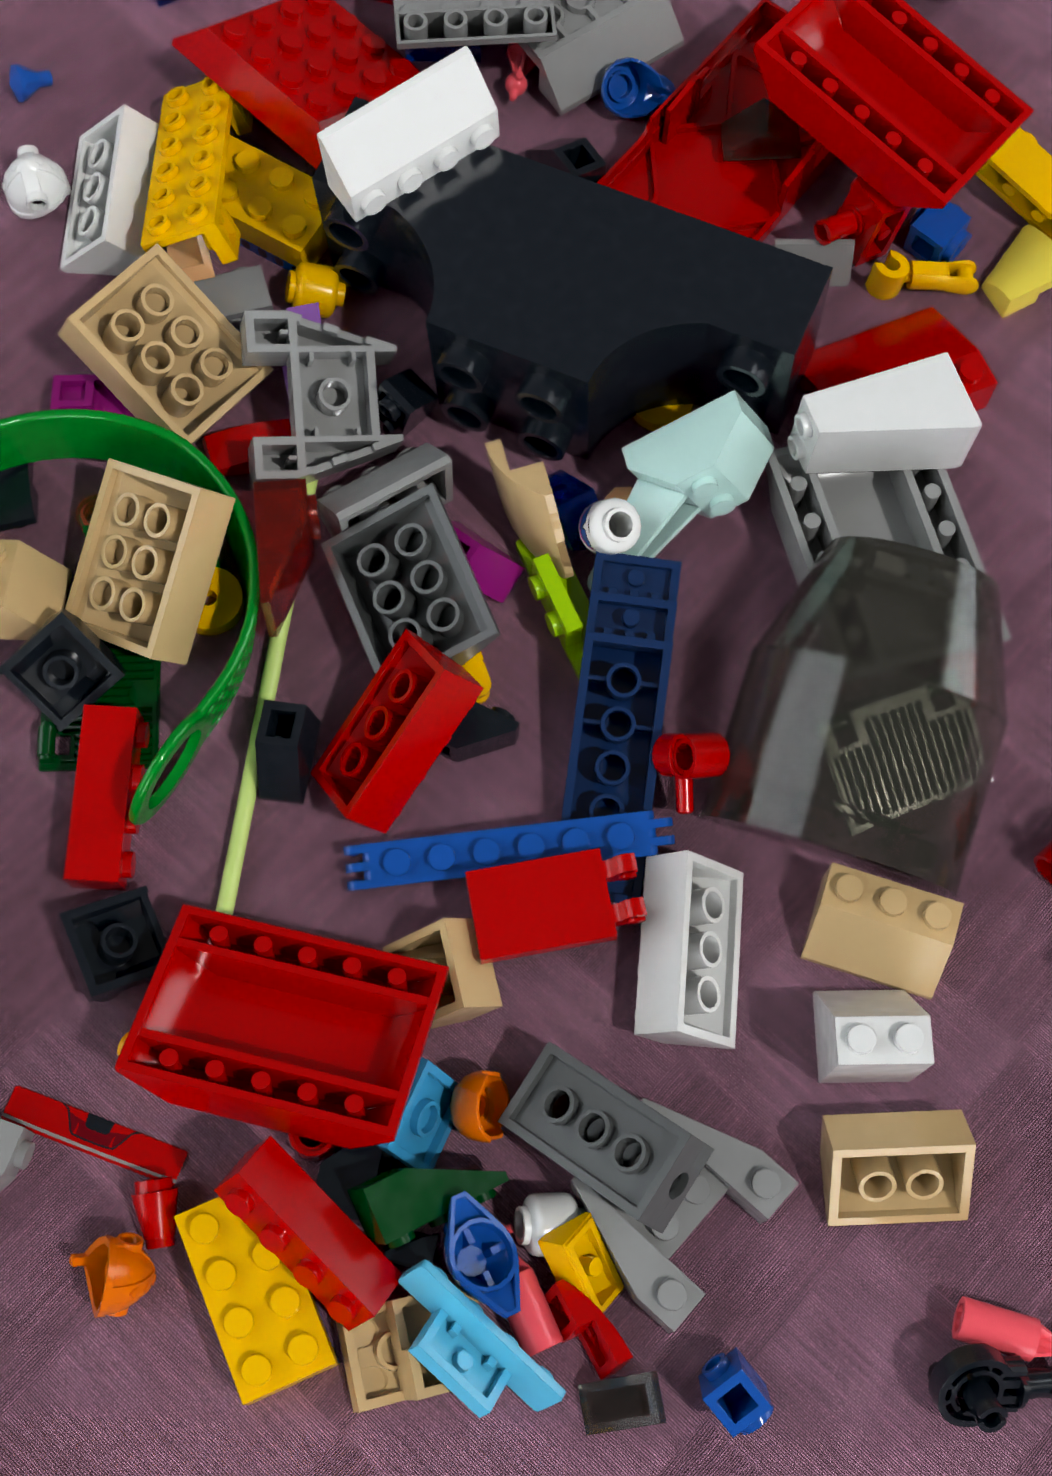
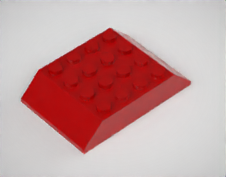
(296, 66)
(888, 96)
(283, 1028)

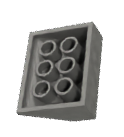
(413, 575)

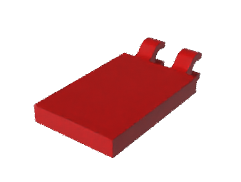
(550, 904)

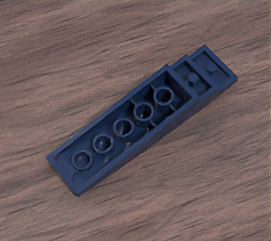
(622, 693)

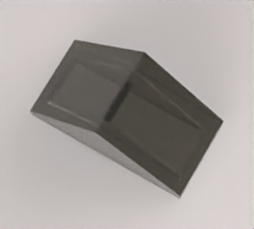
(760, 134)
(622, 1403)

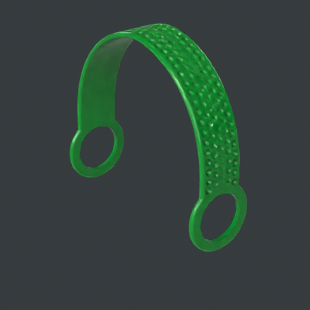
(149, 446)

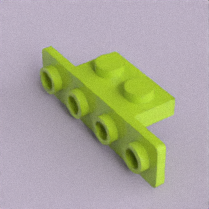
(563, 601)

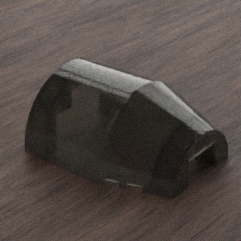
(872, 712)

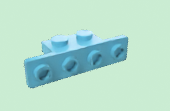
(470, 1350)

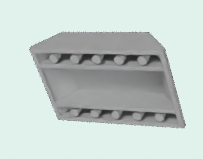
(886, 505)

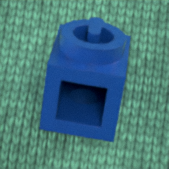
(938, 233)
(735, 1393)

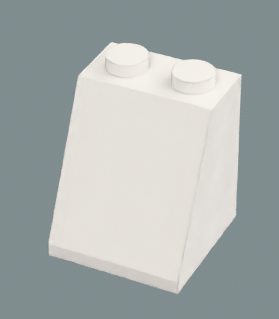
(871, 1036)

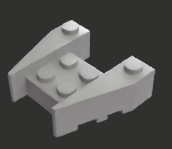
(328, 392)
(644, 1253)

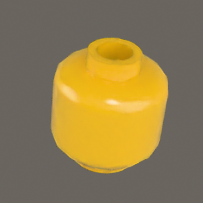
(315, 284)

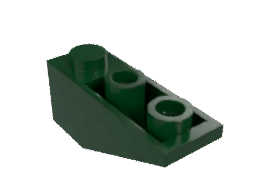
(411, 1197)

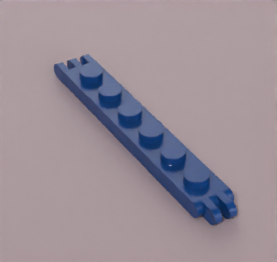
(456, 853)

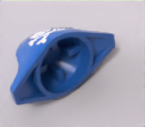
(481, 1256)

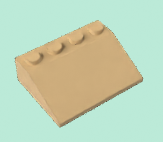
(162, 347)
(149, 561)

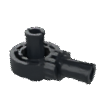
(988, 1386)

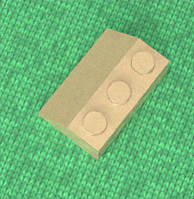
(881, 930)
(896, 1167)

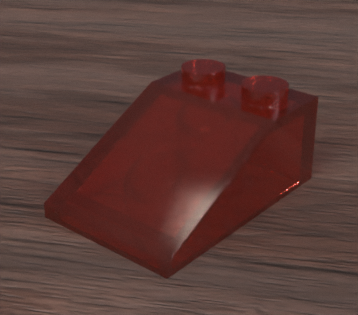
(285, 536)

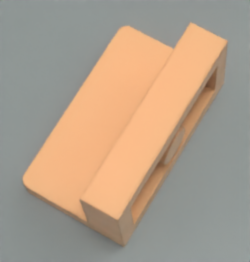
(192, 258)

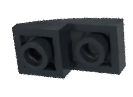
(18, 498)

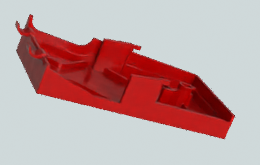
(681, 154)

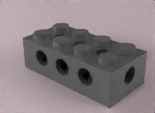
(606, 1137)

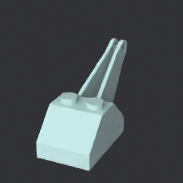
(695, 467)

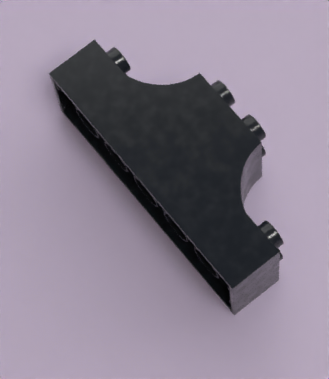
(578, 301)

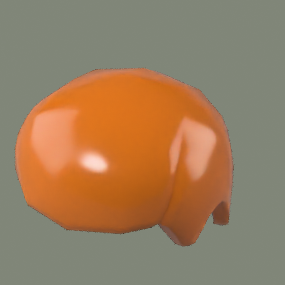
(478, 1105)

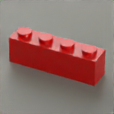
(102, 794)
(309, 1233)

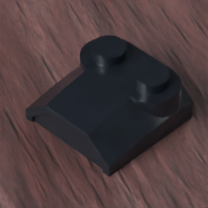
(63, 668)
(112, 943)

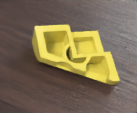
(1021, 272)

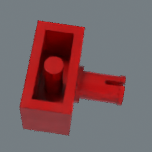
(863, 218)

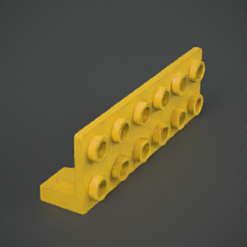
(191, 169)

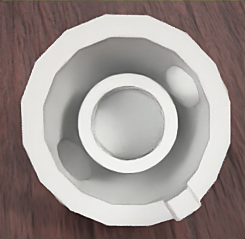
(33, 179)

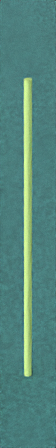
(249, 782)

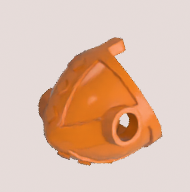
(116, 1273)

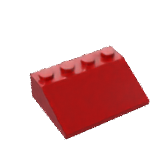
(897, 344)

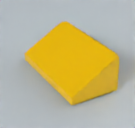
(581, 1258)

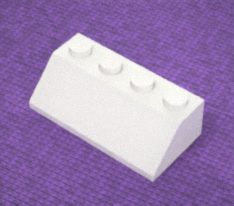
(409, 135)
(109, 194)
(689, 951)

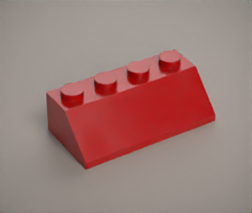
(395, 732)

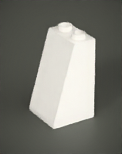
(887, 421)

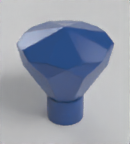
(26, 81)

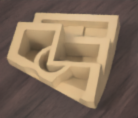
(530, 507)
(378, 1357)

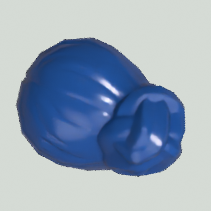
(634, 88)

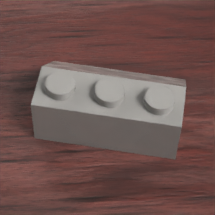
(385, 485)

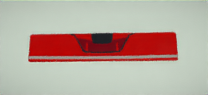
(93, 1135)

